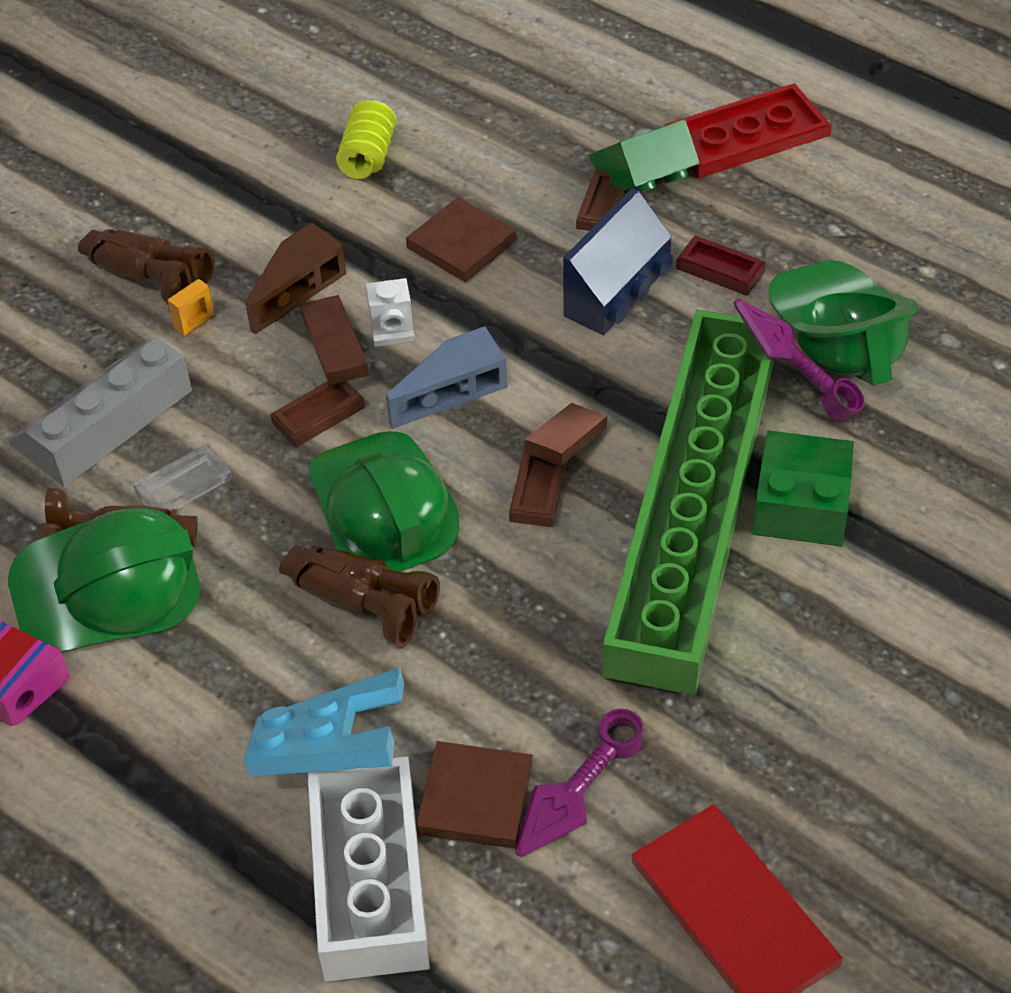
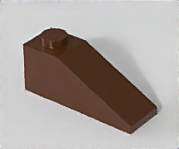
(295, 273)

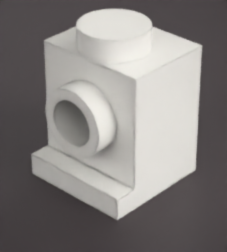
(390, 312)

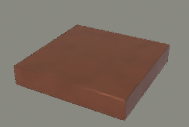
(461, 239)
(475, 794)

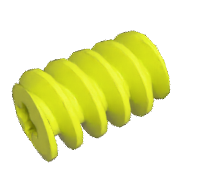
(366, 139)

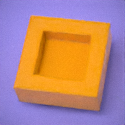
(191, 307)

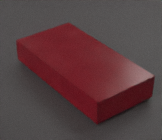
(720, 265)

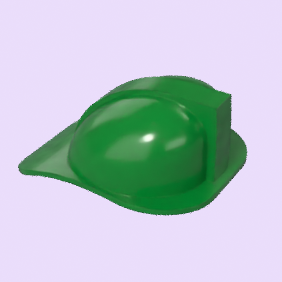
(844, 319)
(385, 500)
(105, 580)

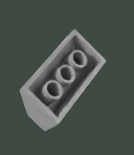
(105, 411)

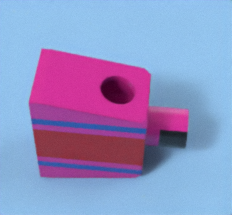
(27, 673)

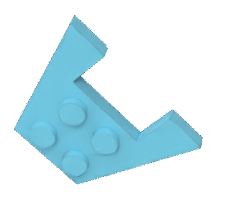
(318, 731)

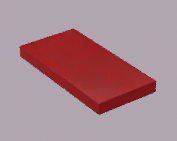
(754, 129)
(735, 907)

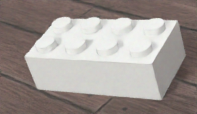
(367, 872)

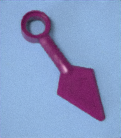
(778, 342)
(560, 806)

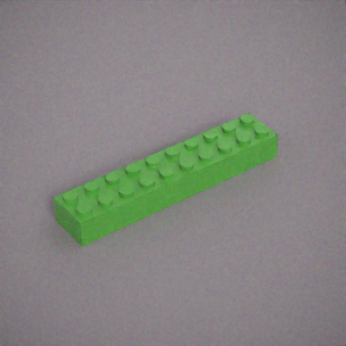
(689, 509)

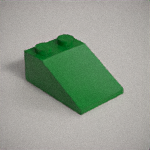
(804, 488)

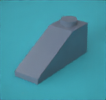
(450, 376)

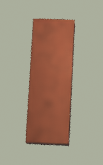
(334, 340)

